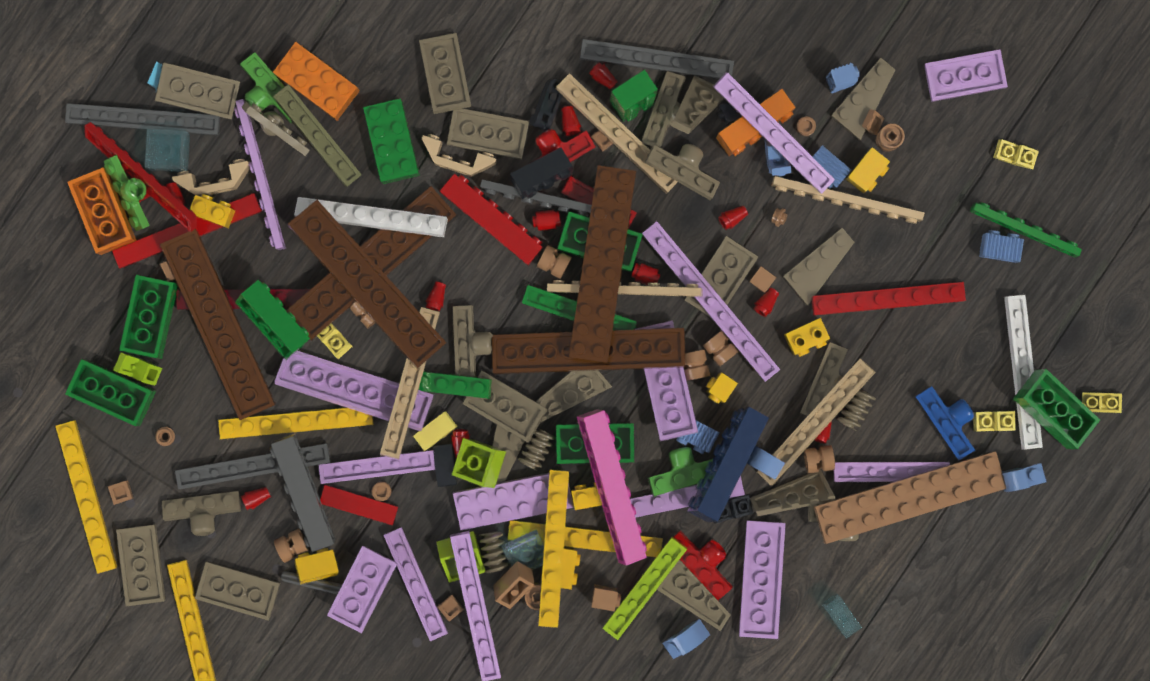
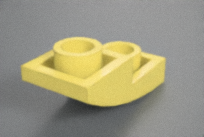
(1015, 154)
(334, 341)
(1103, 402)
(994, 421)
(435, 430)

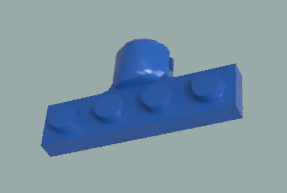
(948, 420)

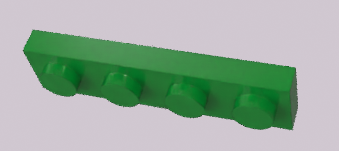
(456, 384)

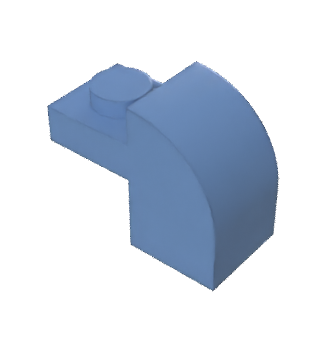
(776, 162)
(765, 462)
(1024, 477)
(686, 639)

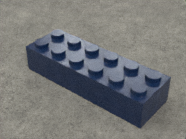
(727, 464)

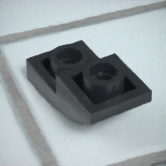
(444, 465)
(736, 508)

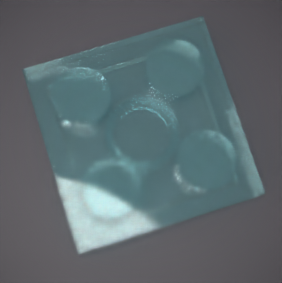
(526, 550)

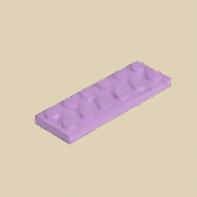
(670, 398)
(505, 502)
(762, 579)

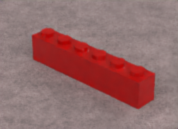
(491, 219)

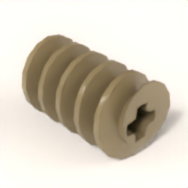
(855, 409)
(536, 449)
(493, 551)

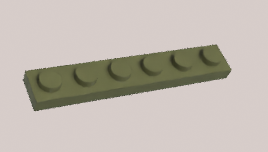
(317, 135)

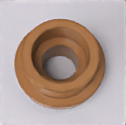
(779, 217)
(159, 436)

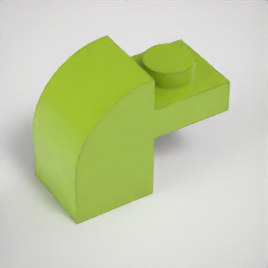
(138, 368)

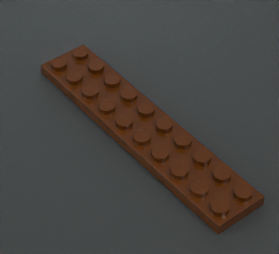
(385, 248)
(602, 264)
(366, 284)
(218, 324)
(551, 352)

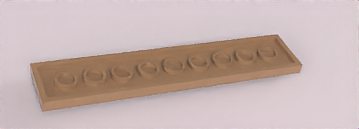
(909, 497)

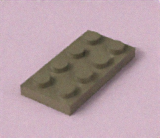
(445, 73)
(197, 91)
(488, 133)
(726, 271)
(508, 409)
(140, 565)
(237, 590)

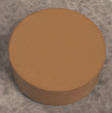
(806, 126)
(381, 491)

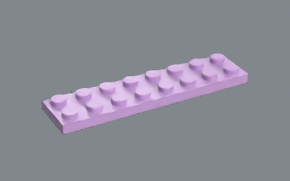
(347, 387)

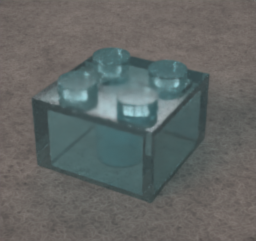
(167, 150)

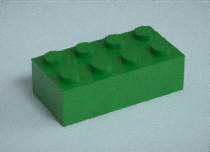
(633, 96)
(391, 141)
(575, 237)
(148, 317)
(272, 319)
(110, 392)
(1056, 409)
(572, 447)

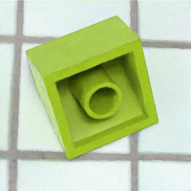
(448, 560)

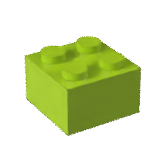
(478, 463)

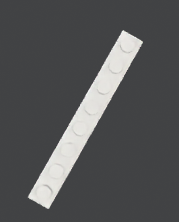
(380, 217)
(1022, 365)

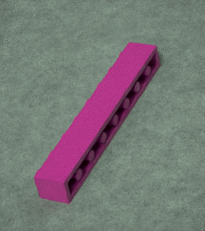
(612, 487)

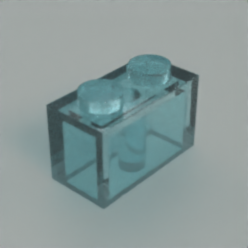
(841, 616)

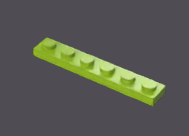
(644, 588)

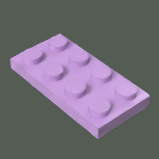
(965, 75)
(362, 589)

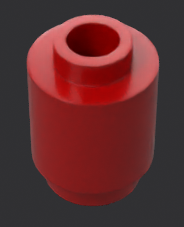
(546, 220)
(645, 274)

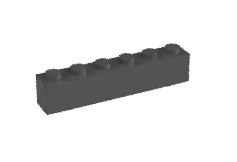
(303, 492)

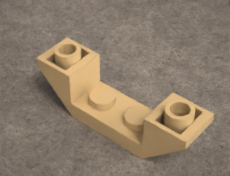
(482, 161)
(238, 172)

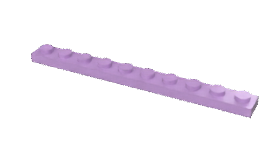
(711, 302)

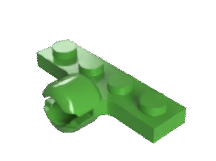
(266, 84)
(129, 191)
(683, 472)

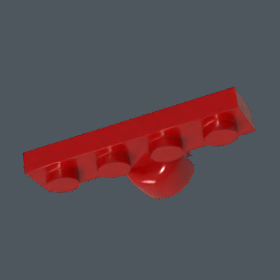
(573, 148)
(703, 564)

